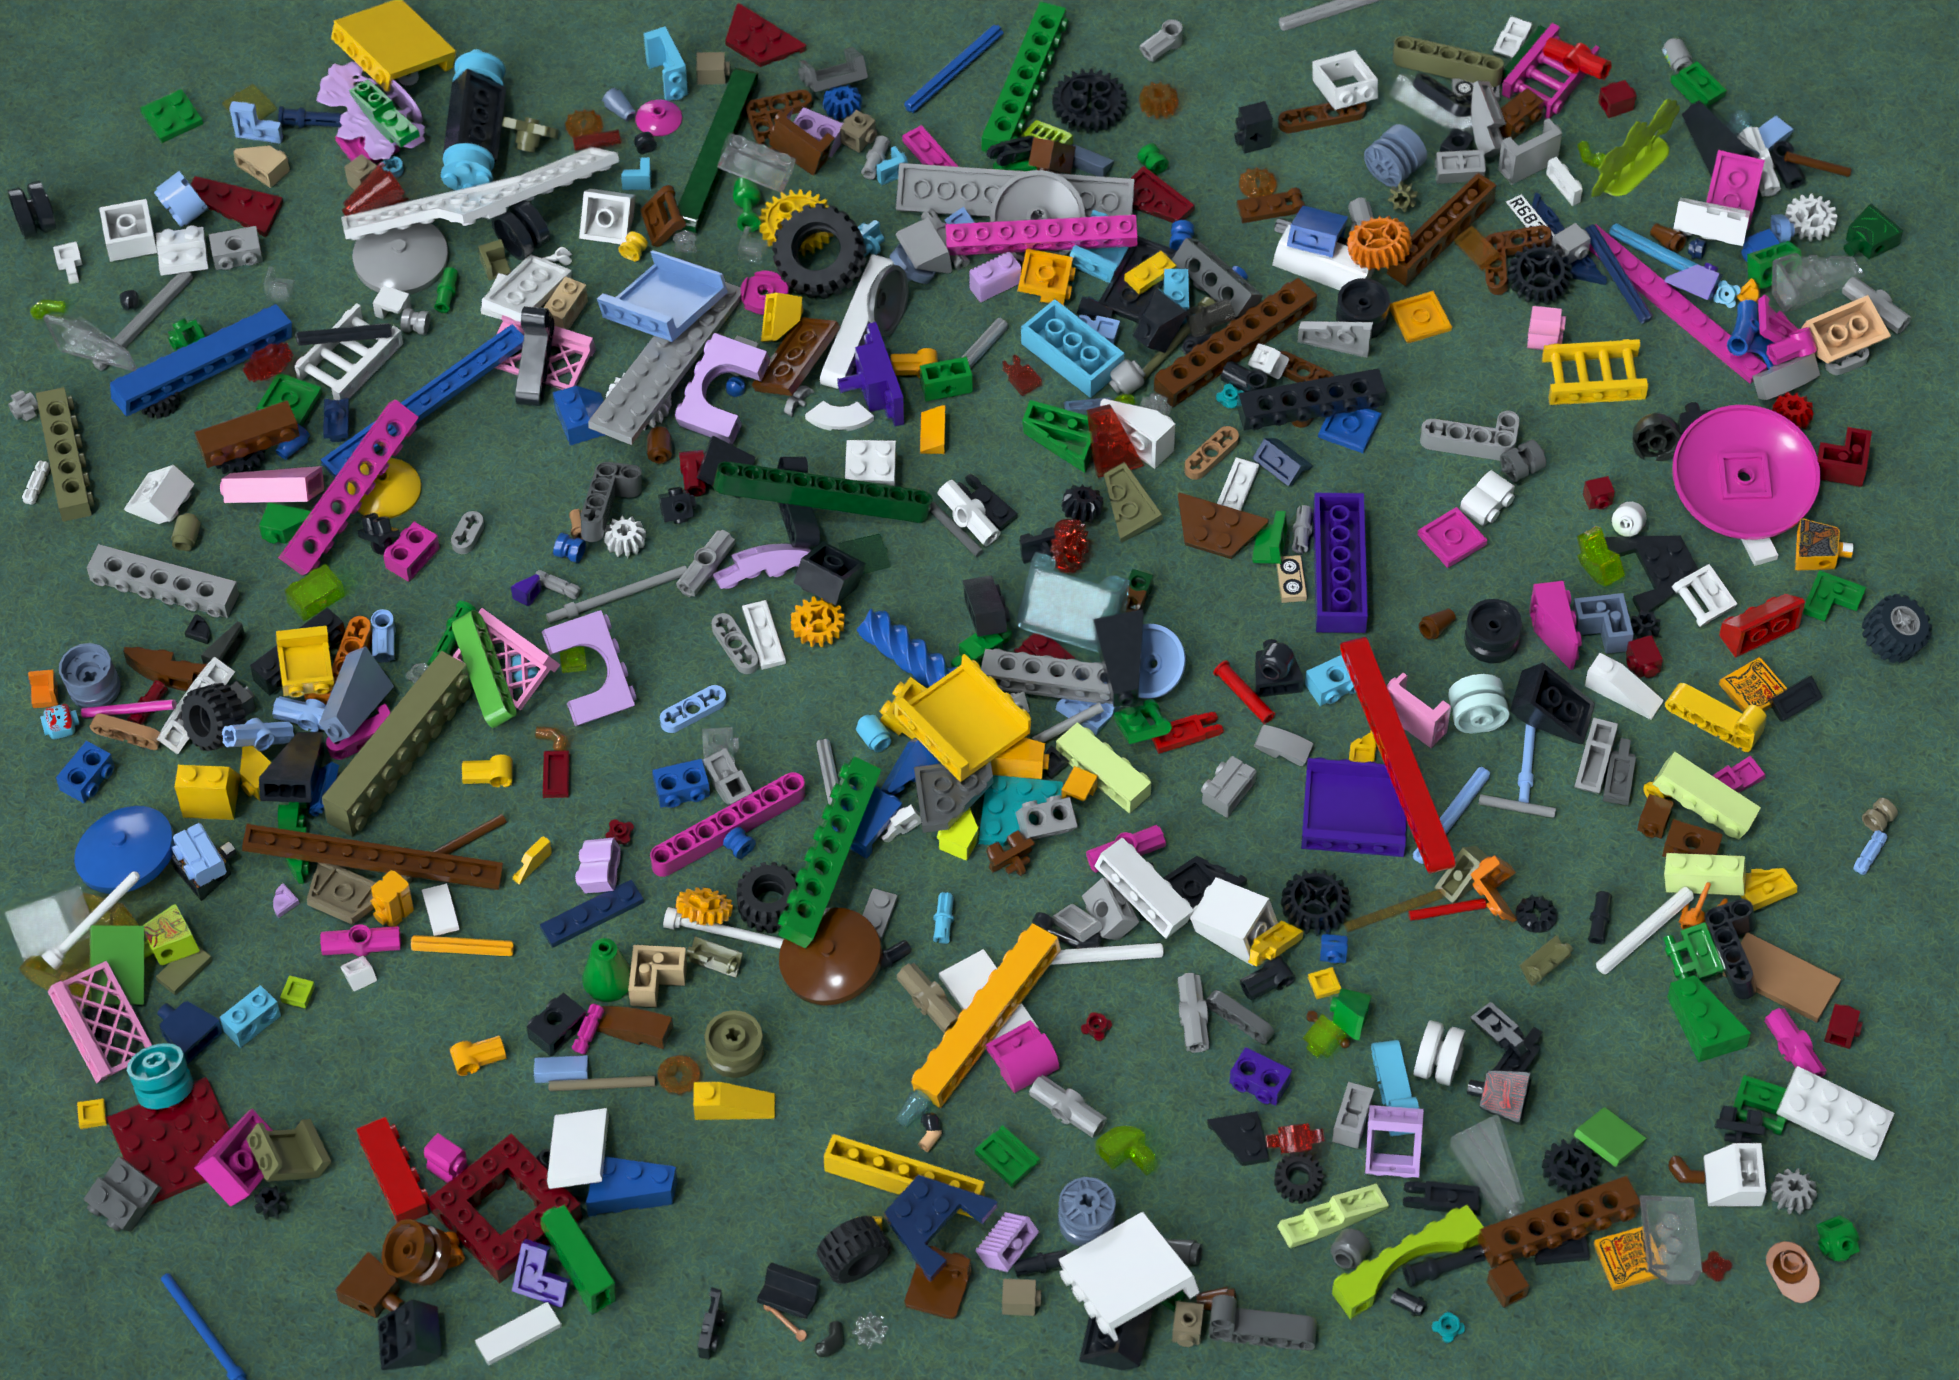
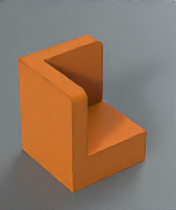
(43, 688)

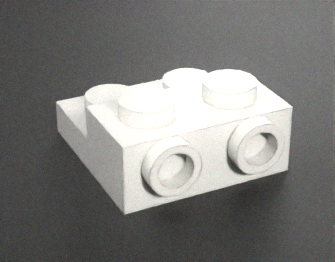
(181, 250)

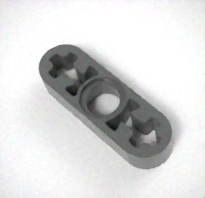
(1238, 1014)

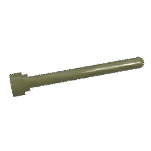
(1179, 337)

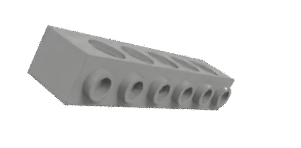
(174, 578)
(1044, 681)

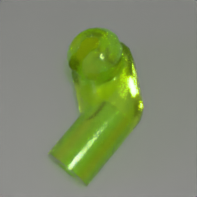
(1588, 157)
(46, 307)

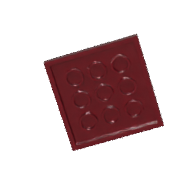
(171, 1139)

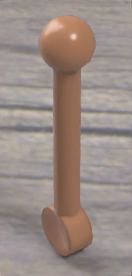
(800, 1334)

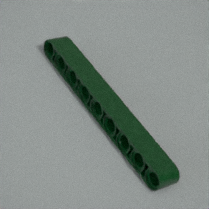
(705, 171)
(822, 492)

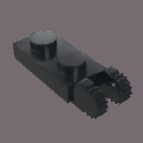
(1011, 150)
(995, 508)
(1441, 1196)

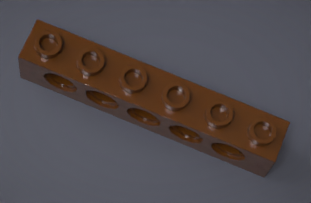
(1444, 227)
(1567, 1210)

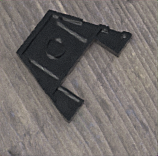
(1664, 561)

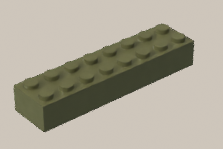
(397, 744)

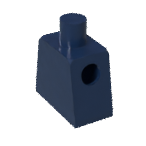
(188, 1028)

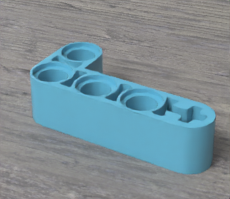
(1393, 1077)

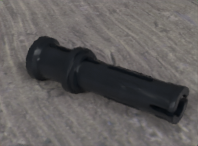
(1431, 1268)

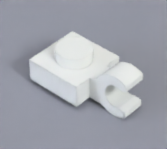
(68, 258)
(902, 822)

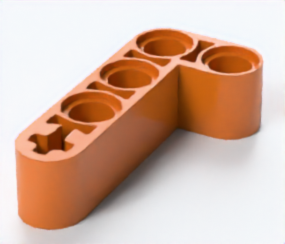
(357, 626)

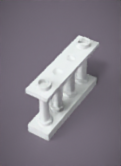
(356, 373)

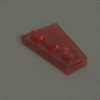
(1109, 441)

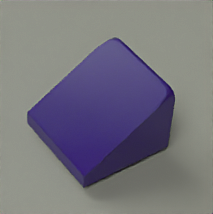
(526, 590)

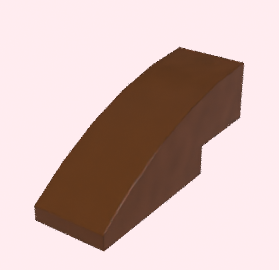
(635, 1025)

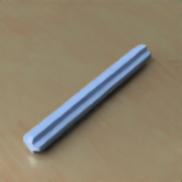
(1460, 803)

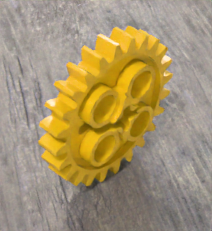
(781, 208)

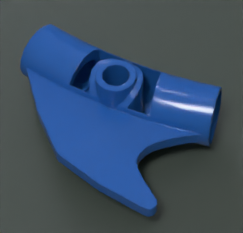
(1746, 333)

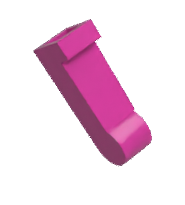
(353, 744)

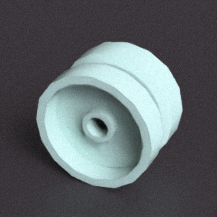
(1478, 703)

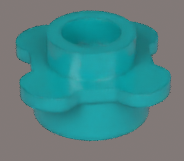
(1225, 399)
(1451, 1320)

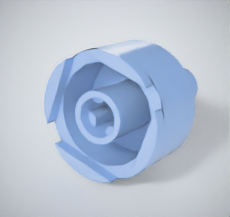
(182, 199)

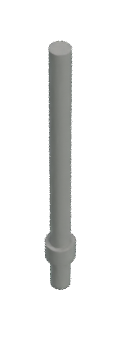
(571, 609)

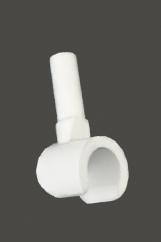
(562, 255)

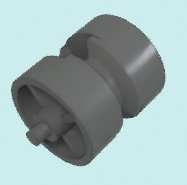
(1523, 460)

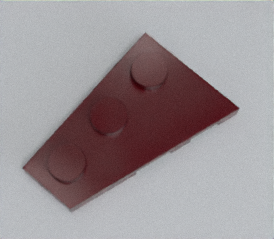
(1158, 198)

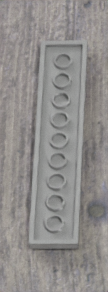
(951, 188)
(657, 374)

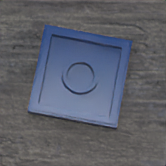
(1350, 429)

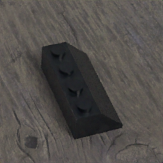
(1119, 1354)

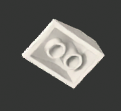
(1147, 430)

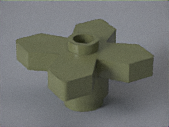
(529, 132)

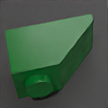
(281, 522)
(1350, 1011)

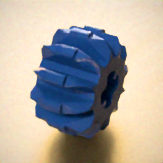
(842, 102)

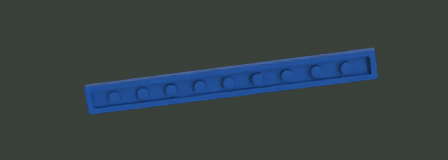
(440, 389)

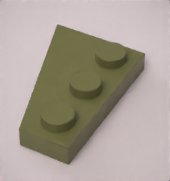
(1130, 503)

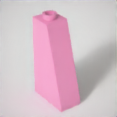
(273, 485)

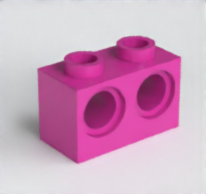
(413, 554)

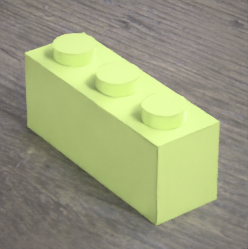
(1693, 871)

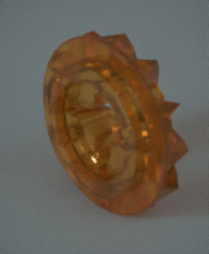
(574, 121)
(1248, 185)
(669, 1068)

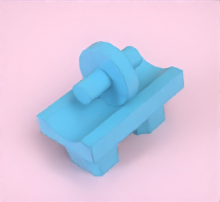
(872, 237)

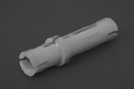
(941, 230)

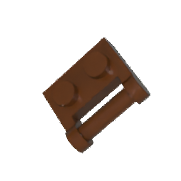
(656, 217)

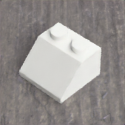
(606, 215)
(160, 495)

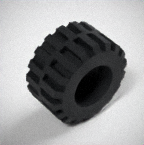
(208, 712)
(762, 880)
(853, 1249)

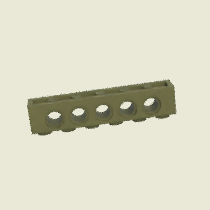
(64, 455)

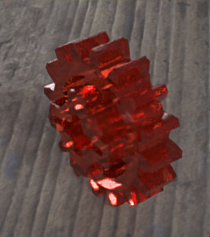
(268, 362)
(1070, 546)
(1295, 1138)

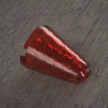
(376, 191)

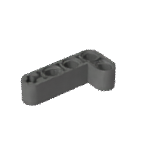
(608, 481)
(1260, 1327)

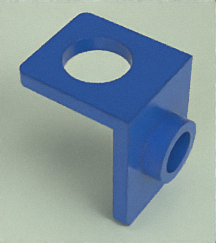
(1333, 951)

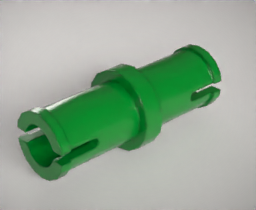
(446, 290)

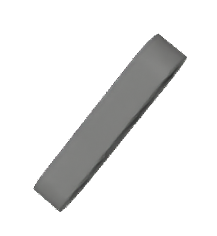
(735, 634)

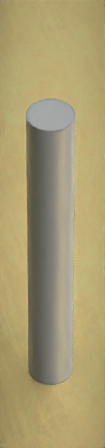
(1068, 723)
(1517, 806)

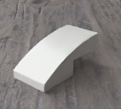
(1512, 37)
(440, 909)

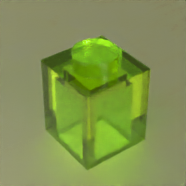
(1323, 1037)

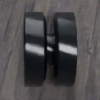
(35, 208)
(521, 229)
(1364, 302)
(1493, 631)

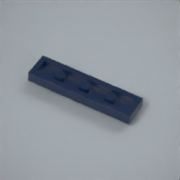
(591, 913)

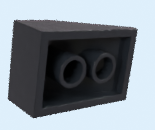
(1552, 704)

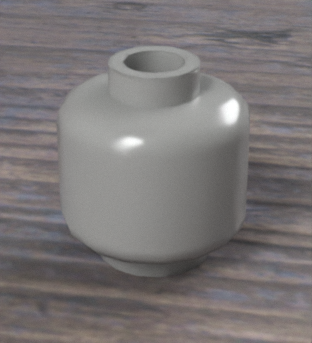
(1127, 377)

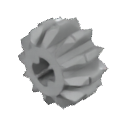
(1793, 1191)

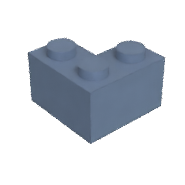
(1606, 616)

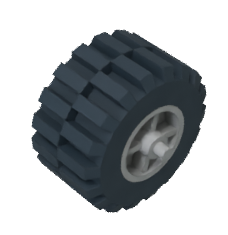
(1896, 628)

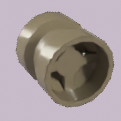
(1881, 813)

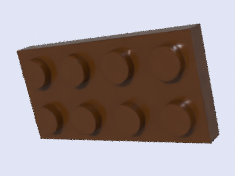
(796, 356)

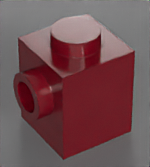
(1617, 98)
(1643, 657)
(1843, 1026)

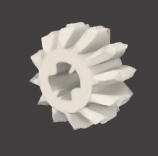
(625, 536)

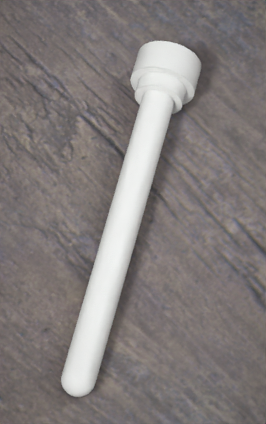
(673, 919)
(56, 955)

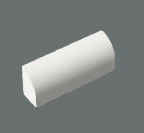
(1319, 268)

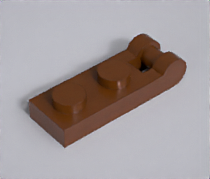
(1270, 206)

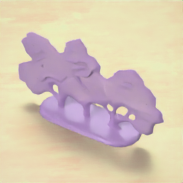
(354, 122)

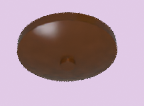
(836, 962)

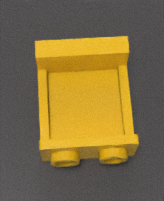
(304, 661)

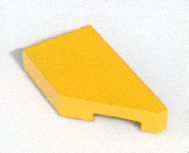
(1363, 749)
(533, 858)

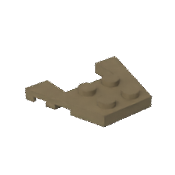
(342, 893)

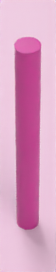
(129, 708)

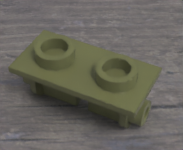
(714, 956)
(1545, 960)

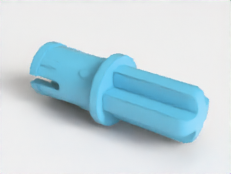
(943, 918)

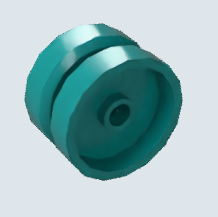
(160, 1076)

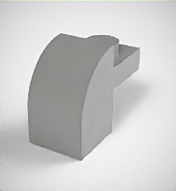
(726, 778)

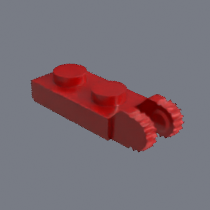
(1188, 731)

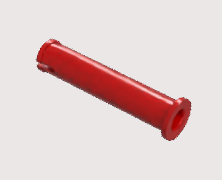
(1244, 692)

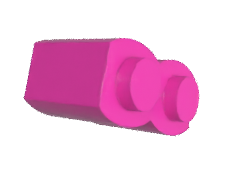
(444, 1158)

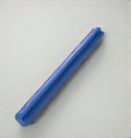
(953, 68)

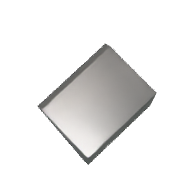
(925, 247)

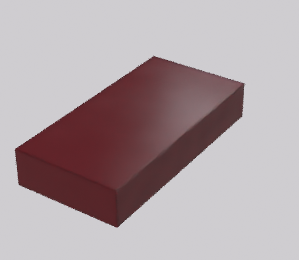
(556, 774)

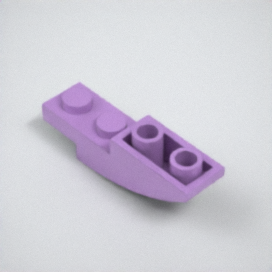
(749, 563)

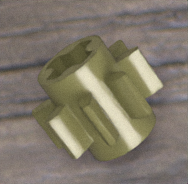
(1406, 191)

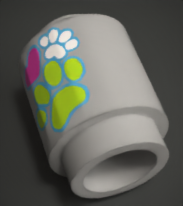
(1677, 54)

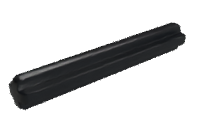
(343, 334)

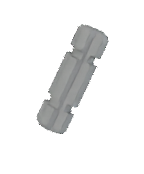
(558, 585)

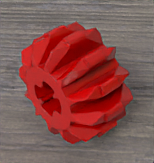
(1794, 409)

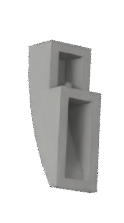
(1486, 119)
(1786, 376)
(1596, 755)

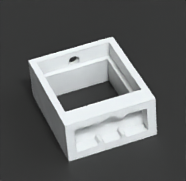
(1349, 64)

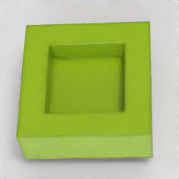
(297, 992)

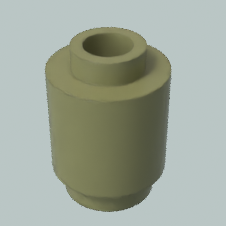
(185, 532)

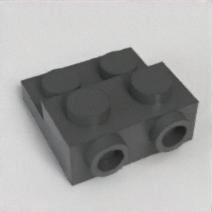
(122, 1195)

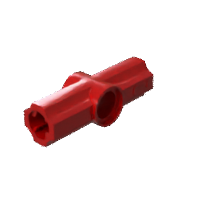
(1577, 58)

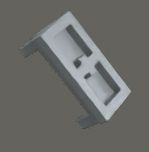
(1459, 166)

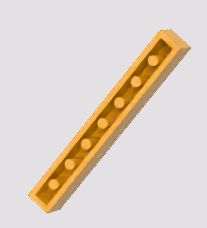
(986, 1014)

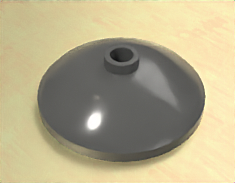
(888, 299)

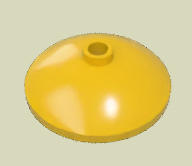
(392, 495)

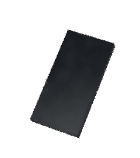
(1120, 294)

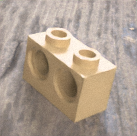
(567, 302)

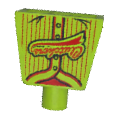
(168, 937)

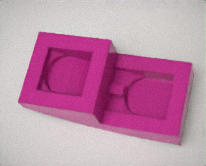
(1741, 775)

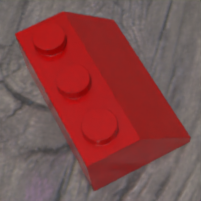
(1762, 624)

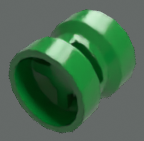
(1152, 159)

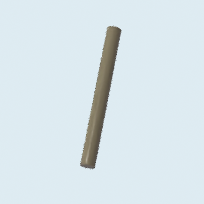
(602, 1083)

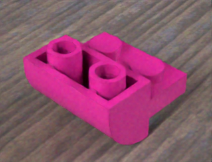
(1023, 1056)

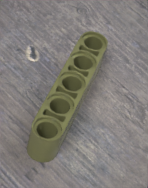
(1447, 60)

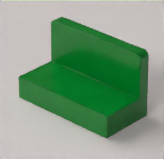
(1271, 541)

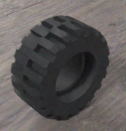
(802, 226)

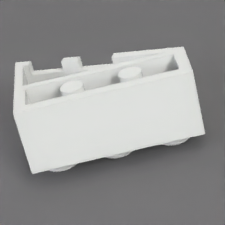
(1712, 221)

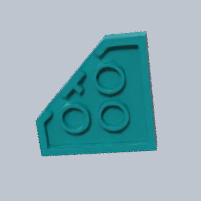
(1005, 799)

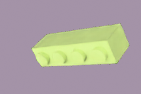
(1114, 773)
(1706, 796)

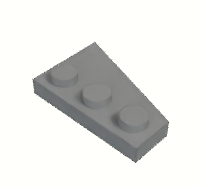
(1337, 336)

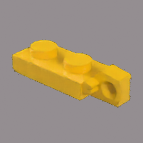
(1274, 942)

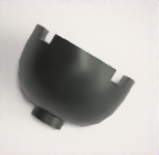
(1658, 433)

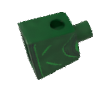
(1872, 234)

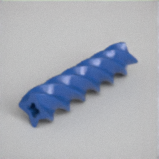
(907, 653)

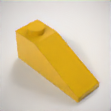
(731, 1101)

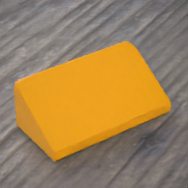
(933, 431)

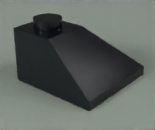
(1159, 322)

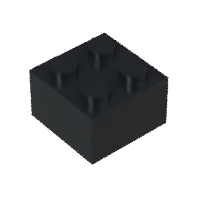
(829, 573)

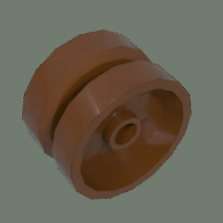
(416, 1252)

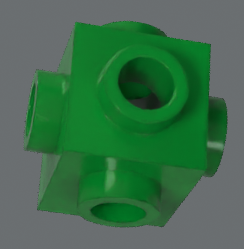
(192, 330)
(1838, 1238)

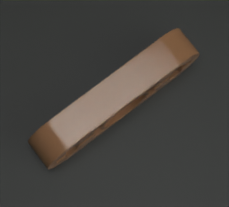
(1213, 443)
(125, 730)

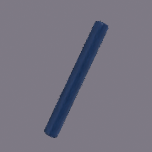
(1618, 274)

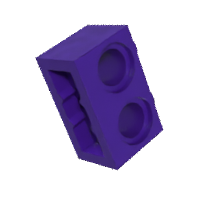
(1264, 1072)

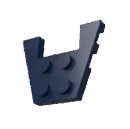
(925, 1210)

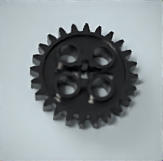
(1071, 100)

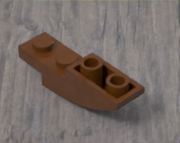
(163, 667)

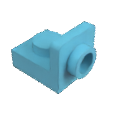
(889, 169)

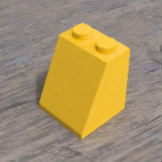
(207, 791)

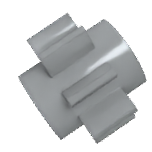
(23, 405)

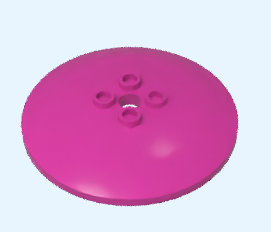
(1750, 442)

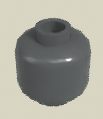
(1350, 1248)

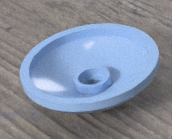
(1166, 648)

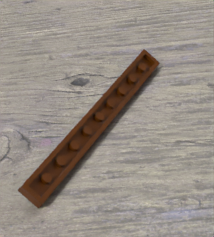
(372, 856)

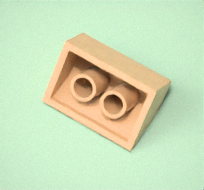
(1847, 329)

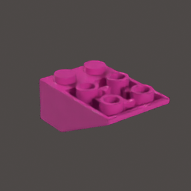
(1555, 621)

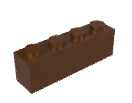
(247, 434)

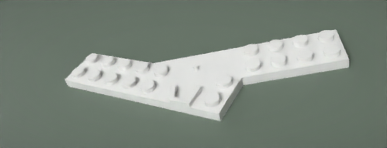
(480, 200)

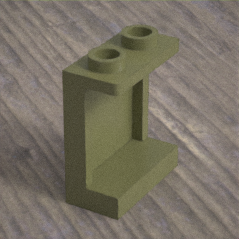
(289, 1152)

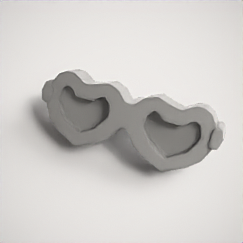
(797, 398)

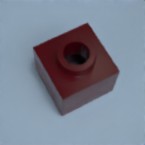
(1598, 493)

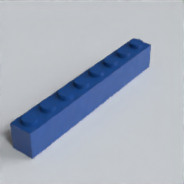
(199, 360)

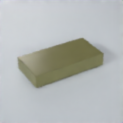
(182, 971)

